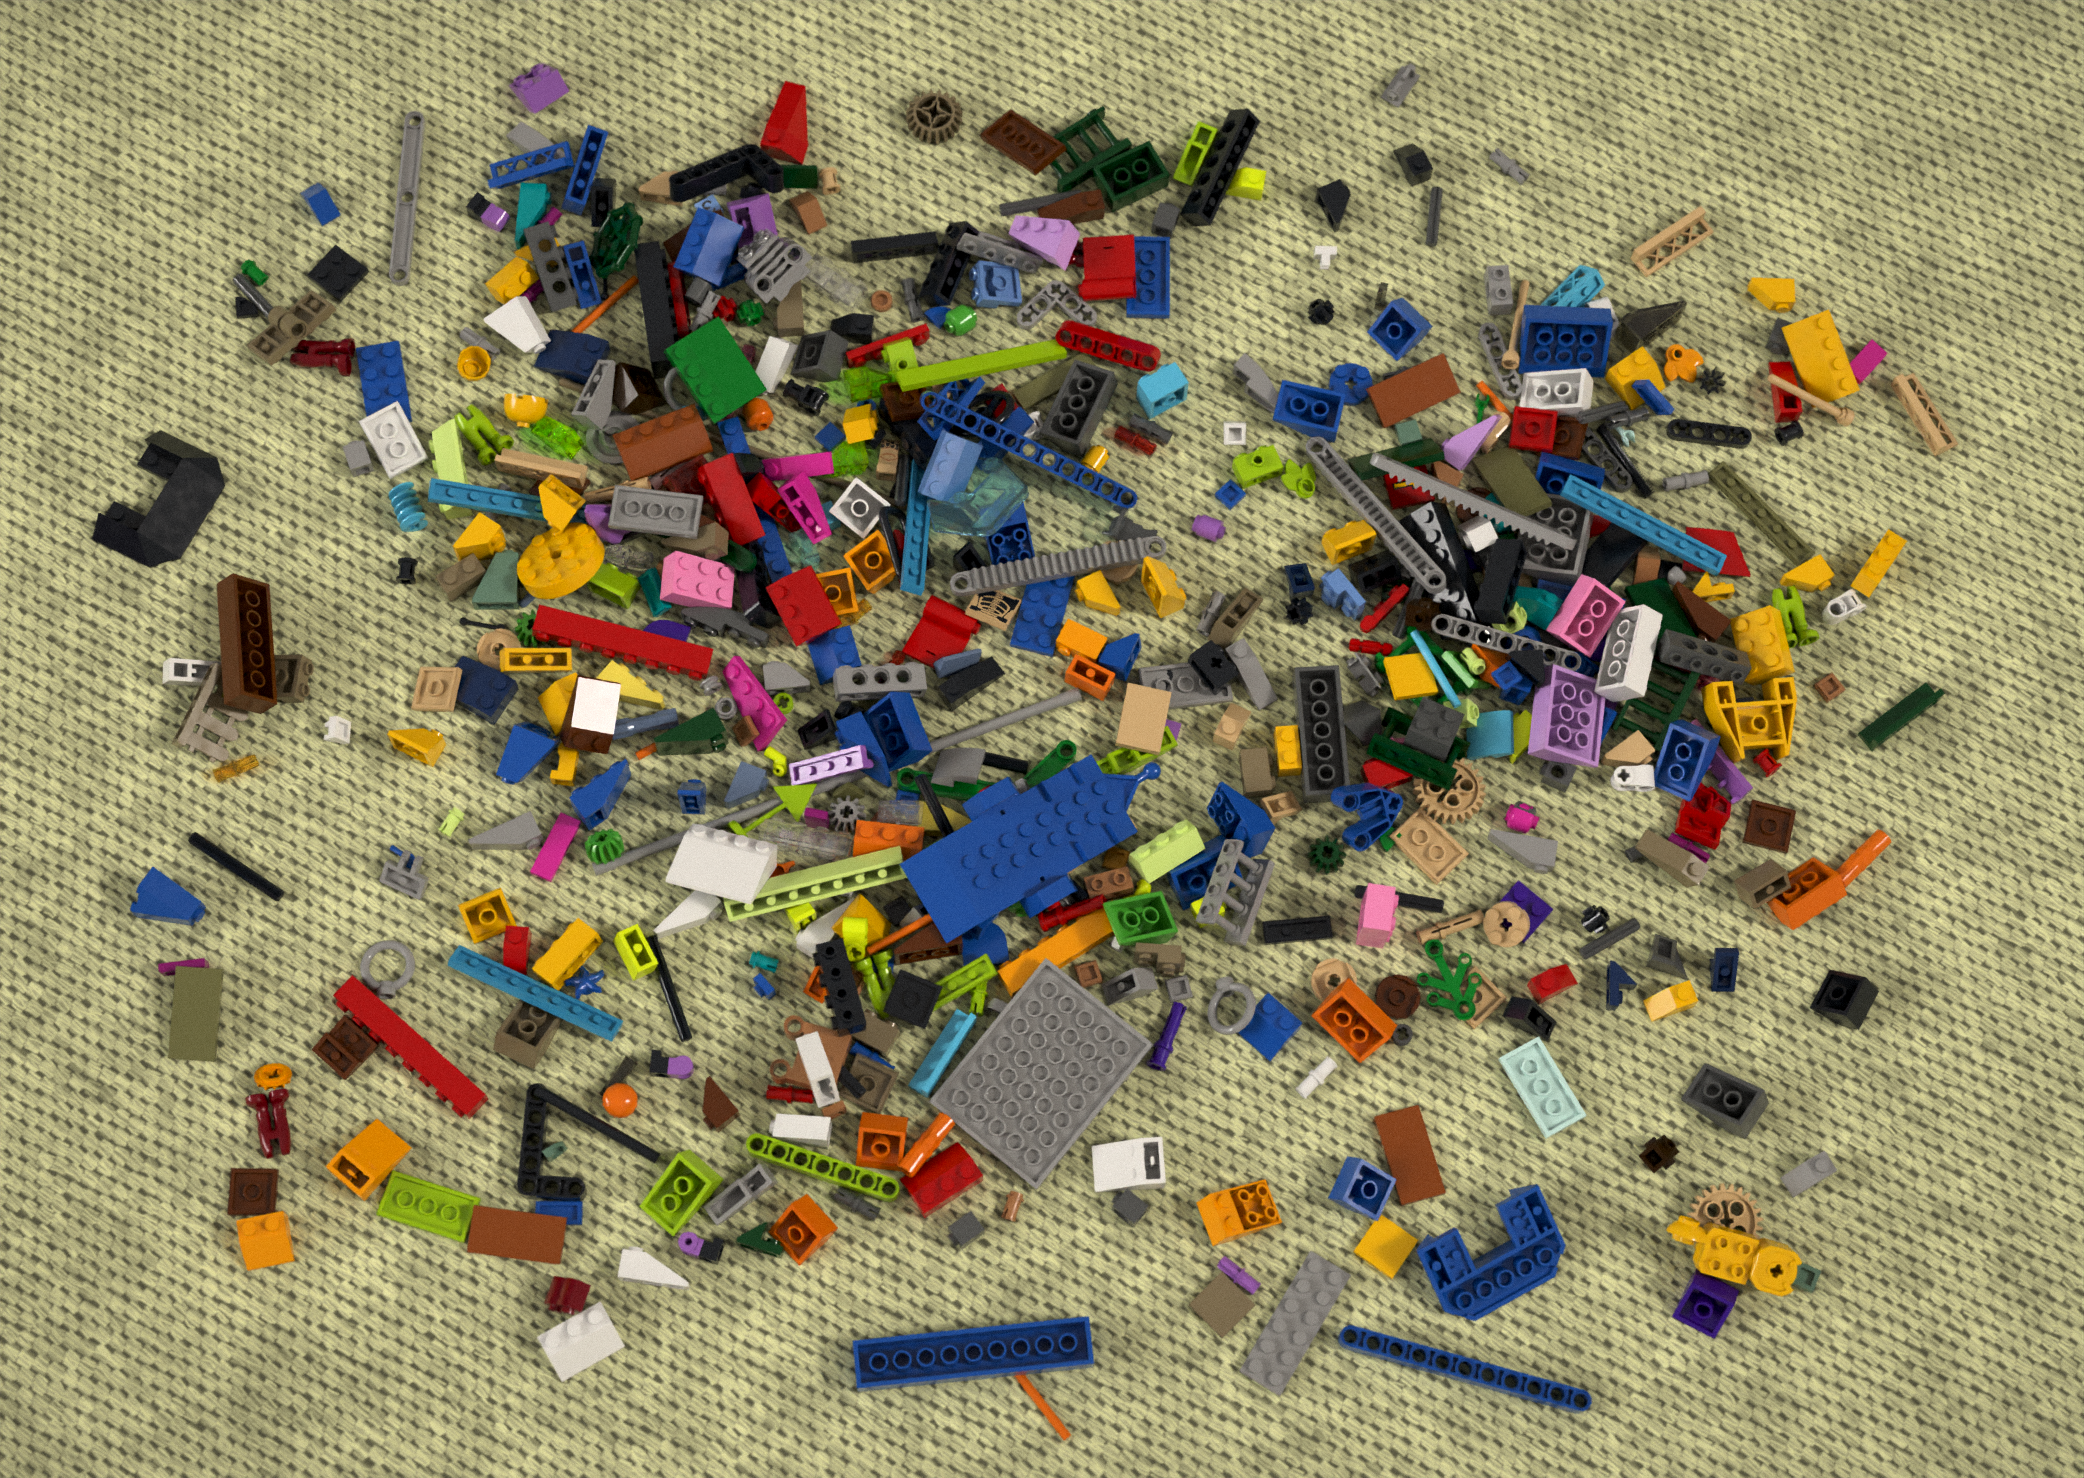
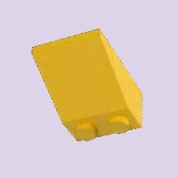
(1161, 587)

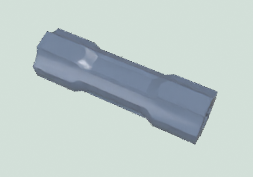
(660, 720)

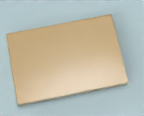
(1143, 719)
(1428, 845)

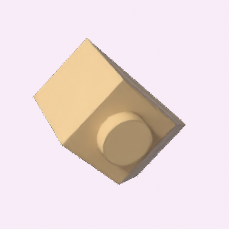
(658, 189)
(1231, 726)
(1630, 752)

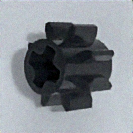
(751, 190)
(1321, 311)
(1717, 379)
(1299, 611)
(1595, 919)

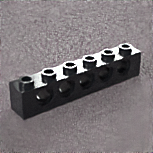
(1220, 167)

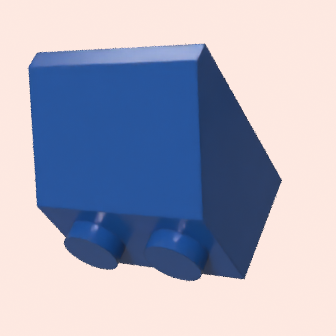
(1399, 328)
(833, 650)
(1270, 1027)
(1362, 1188)

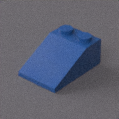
(1309, 409)
(854, 732)
(1684, 758)

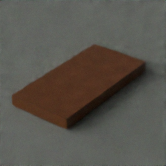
(1023, 142)

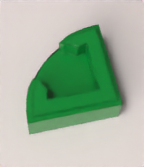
(1385, 841)

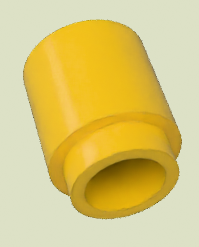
(1095, 459)

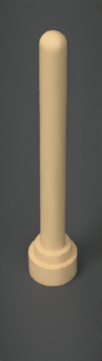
(1511, 359)
(1842, 415)

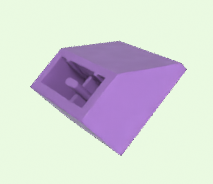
(539, 87)
(754, 215)

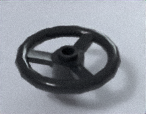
(989, 411)

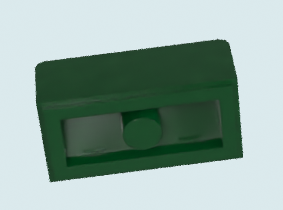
(800, 176)

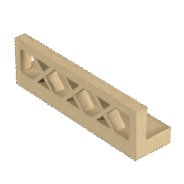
(1670, 234)
(1920, 416)
(541, 467)

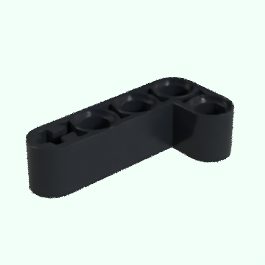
(754, 597)

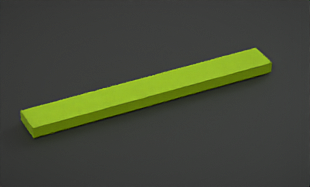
(980, 365)

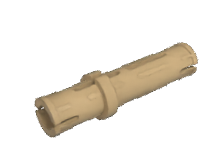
(606, 493)
(1441, 930)

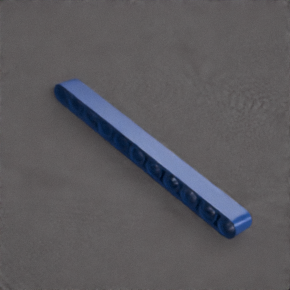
(1039, 449)
(1475, 1366)

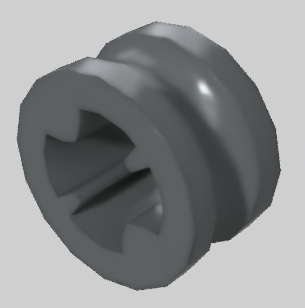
(1409, 1033)

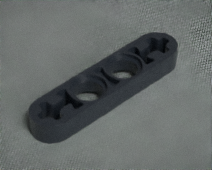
(1709, 429)

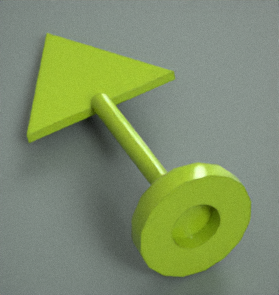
(793, 797)

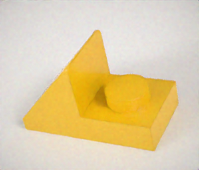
(1710, 593)

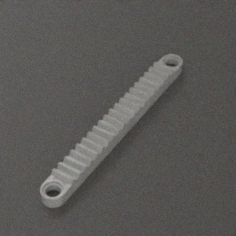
(1473, 501)
(1375, 515)
(1057, 566)

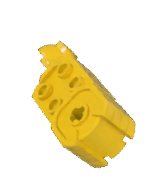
(1738, 1255)

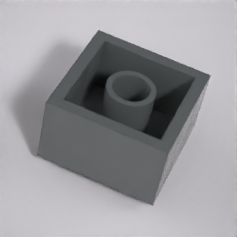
(1433, 729)

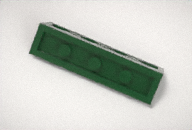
(1900, 716)

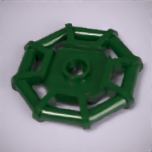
(615, 240)

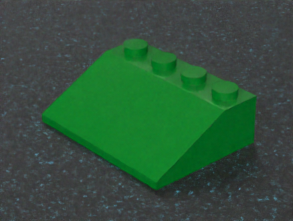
(715, 370)

